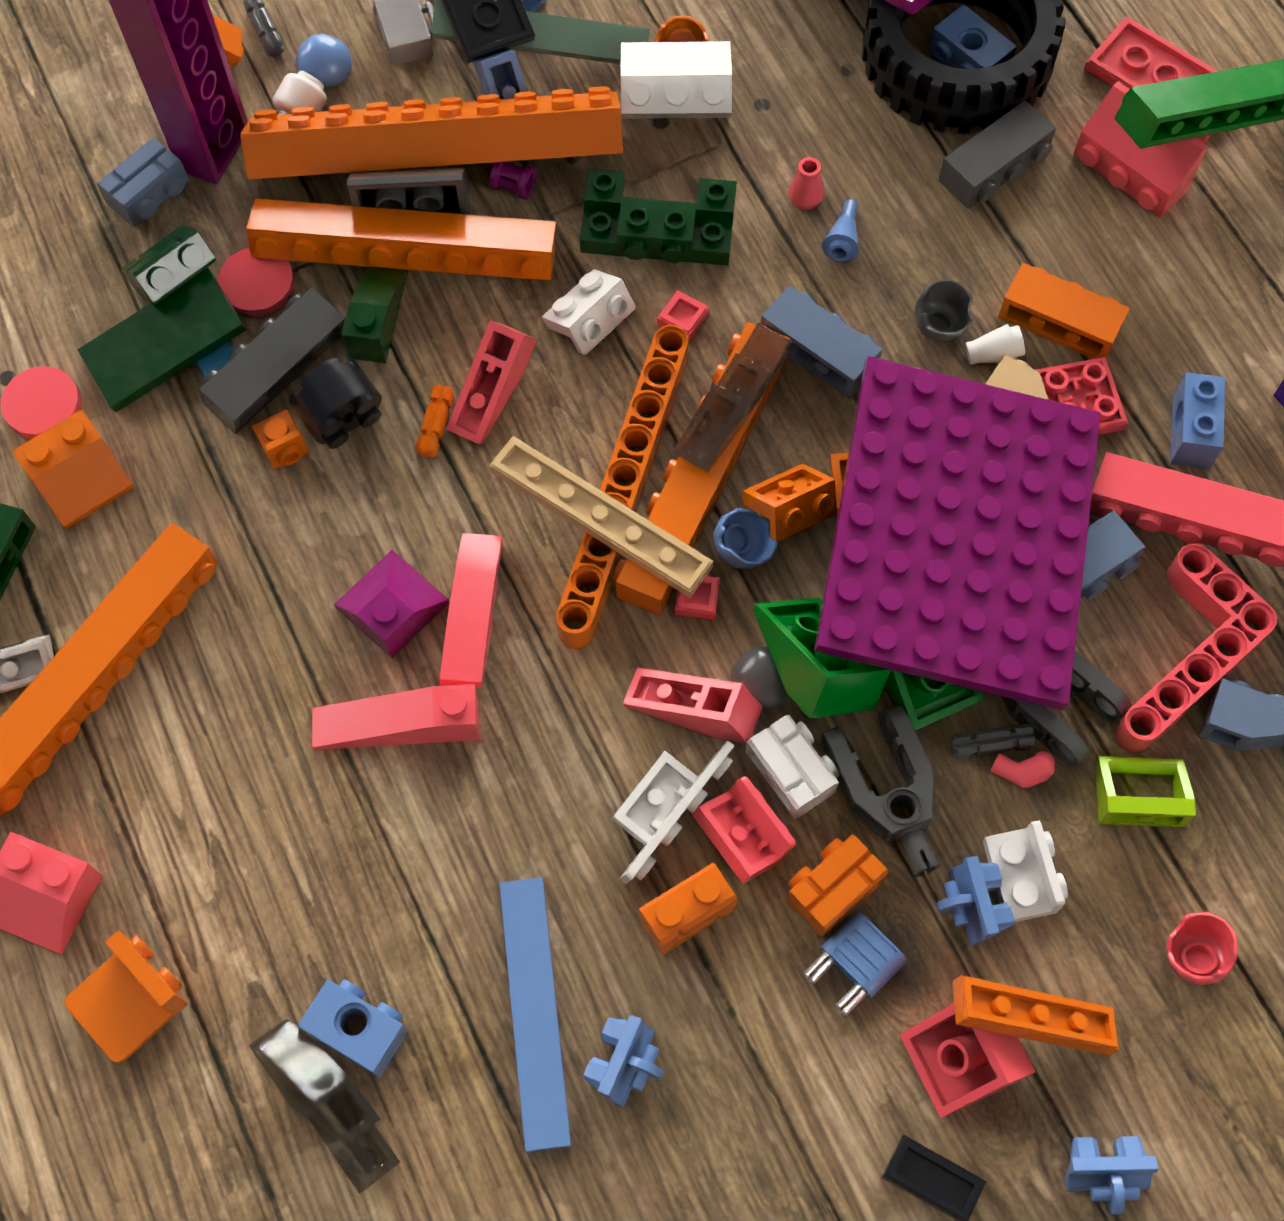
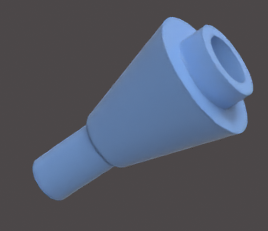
(842, 239)

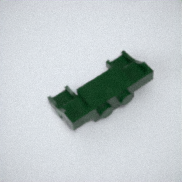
(657, 227)

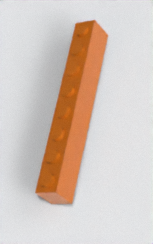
(402, 239)
(687, 499)
(97, 657)

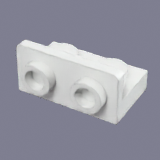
(1027, 871)

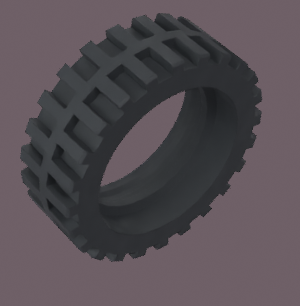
(955, 94)

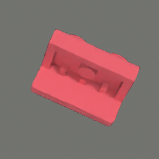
(745, 830)

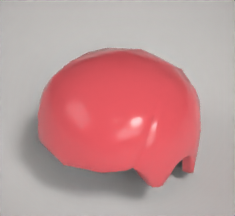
(1202, 948)

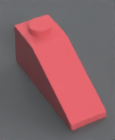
(490, 381)
(696, 703)

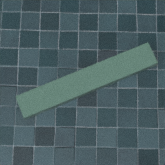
(561, 35)

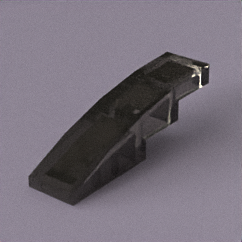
(733, 398)

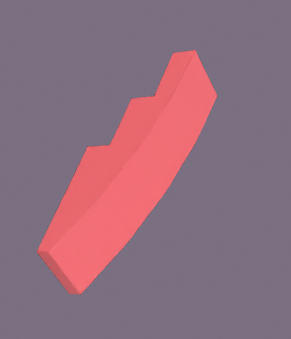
(471, 610)

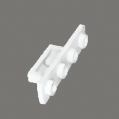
(660, 801)

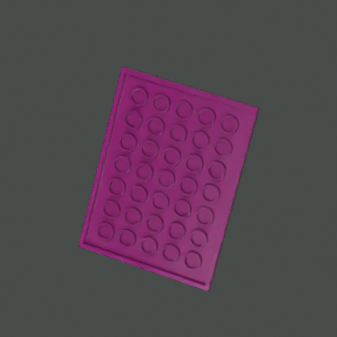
(961, 534)

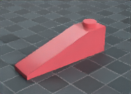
(399, 718)

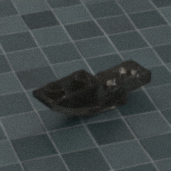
(329, 1100)

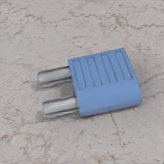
(861, 956)

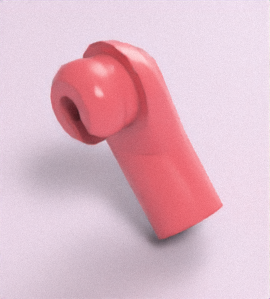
(1025, 773)

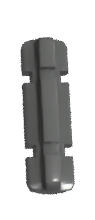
(264, 27)
(992, 741)

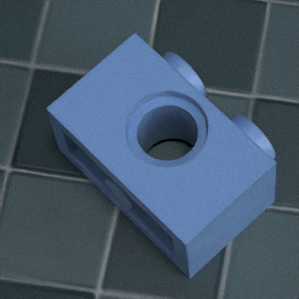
(969, 42)
(1197, 420)
(328, 1019)

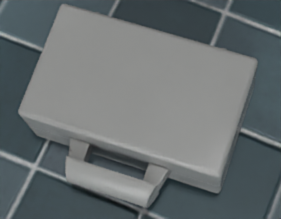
(405, 29)

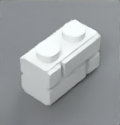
(793, 766)

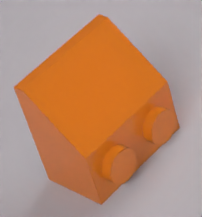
(73, 469)

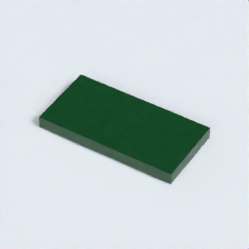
(161, 340)

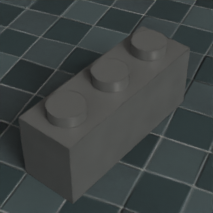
(997, 155)

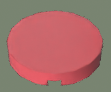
(256, 284)
(39, 400)

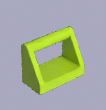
(1143, 810)

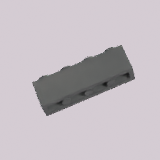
(272, 359)

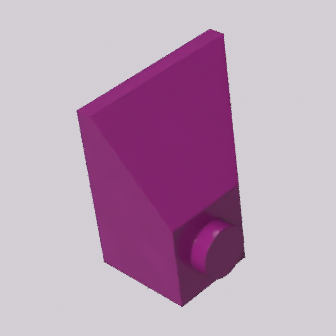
(391, 603)

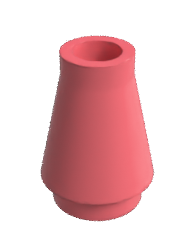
(807, 185)

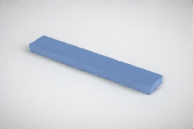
(535, 1016)

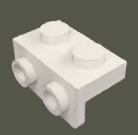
(590, 310)

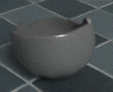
(944, 310)
(760, 676)

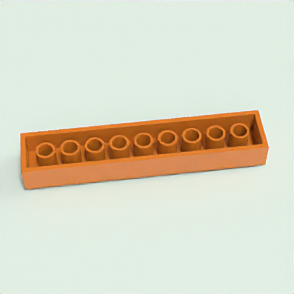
(432, 133)

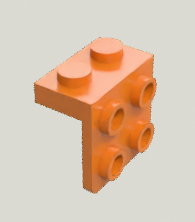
(125, 998)

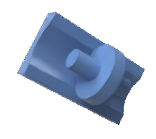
(971, 903)
(630, 1062)
(1110, 1178)

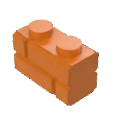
(836, 884)
(688, 908)

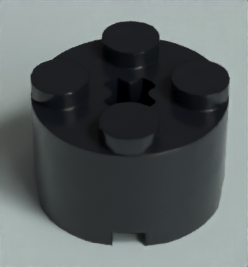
(336, 400)

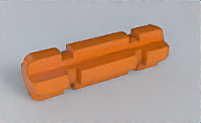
(434, 421)

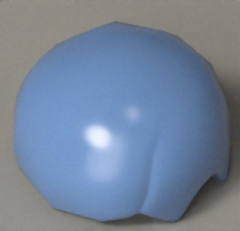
(324, 59)
(744, 539)

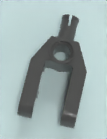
(1091, 688)
(875, 810)

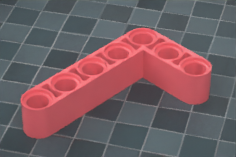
(1206, 659)

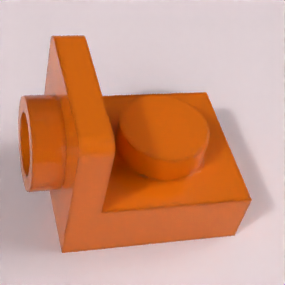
(280, 439)

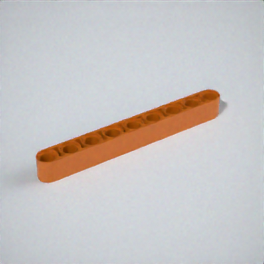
(625, 465)

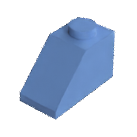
(500, 74)

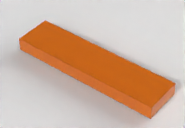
(1034, 1015)

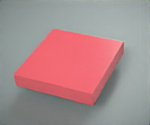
(1087, 386)

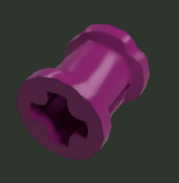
(513, 178)

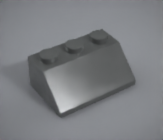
(416, 189)

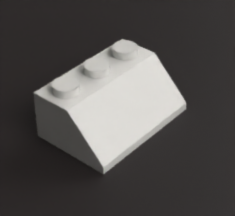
(676, 80)

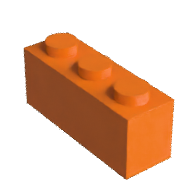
(1063, 312)

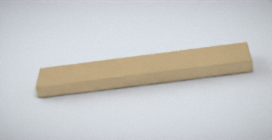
(601, 516)

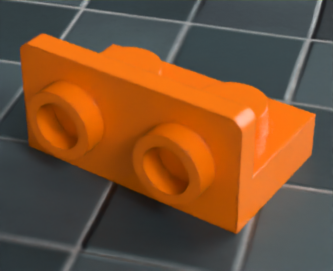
(793, 500)

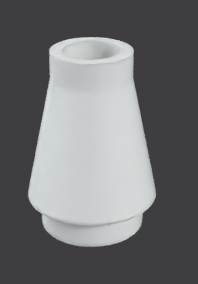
(995, 344)

